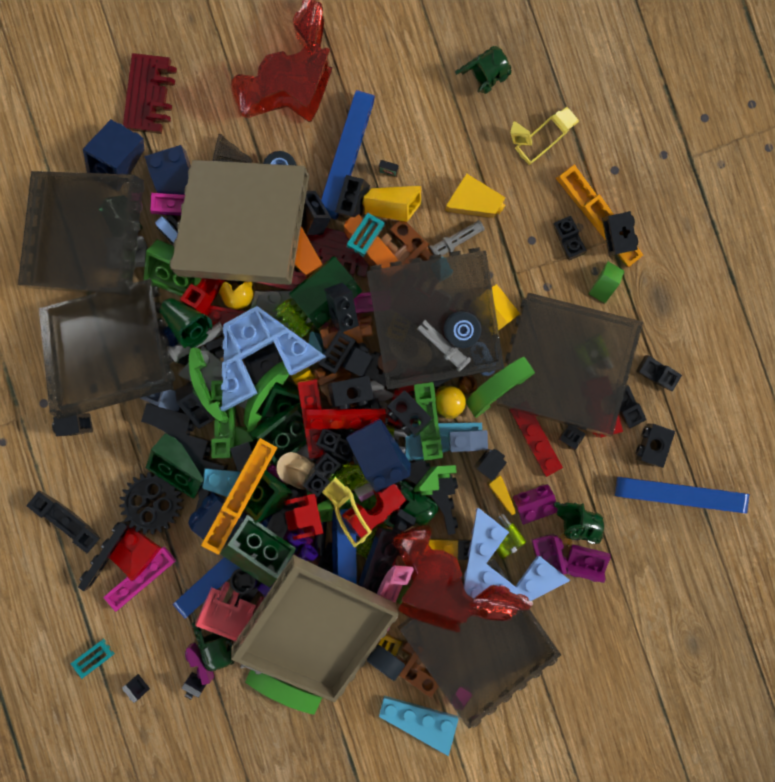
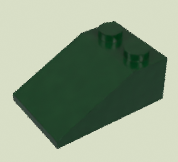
(283, 431)
(173, 464)

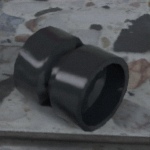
(243, 582)

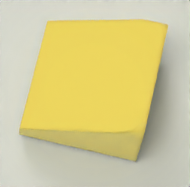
(520, 135)

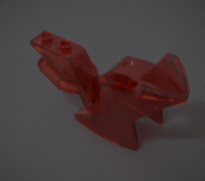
(289, 80)
(437, 587)

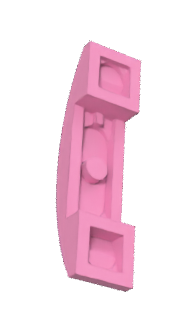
(393, 582)

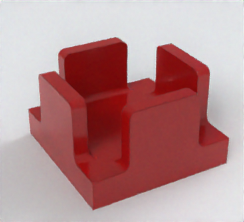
(304, 516)

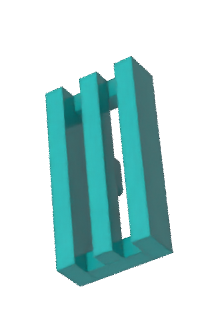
(356, 248)
(105, 648)

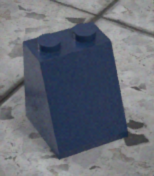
(113, 150)
(204, 517)

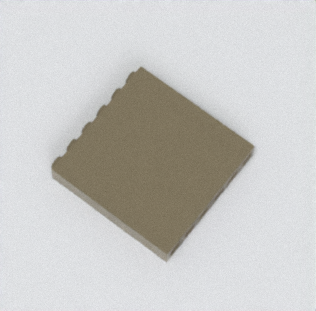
(240, 222)
(314, 629)

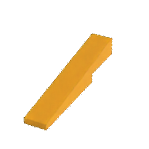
(592, 206)
(239, 496)

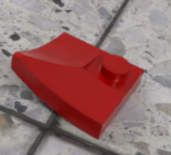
(134, 553)

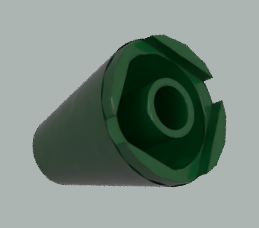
(186, 323)

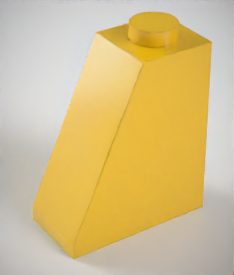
(475, 199)
(393, 202)

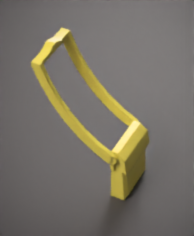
(564, 120)
(339, 495)

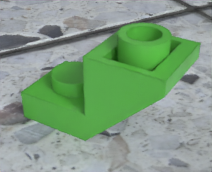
(430, 480)

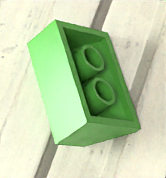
(159, 270)

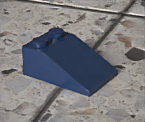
(169, 170)
(379, 455)

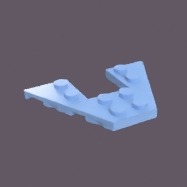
(246, 336)
(486, 538)

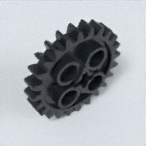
(160, 517)

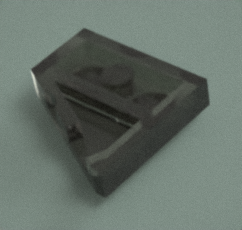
(229, 152)

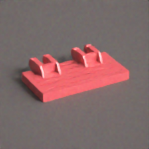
(224, 617)

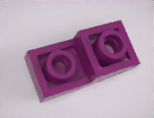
(194, 658)

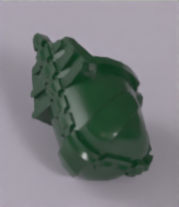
(488, 68)
(416, 504)
(580, 523)
(214, 649)

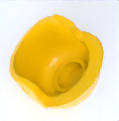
(236, 295)
(450, 401)

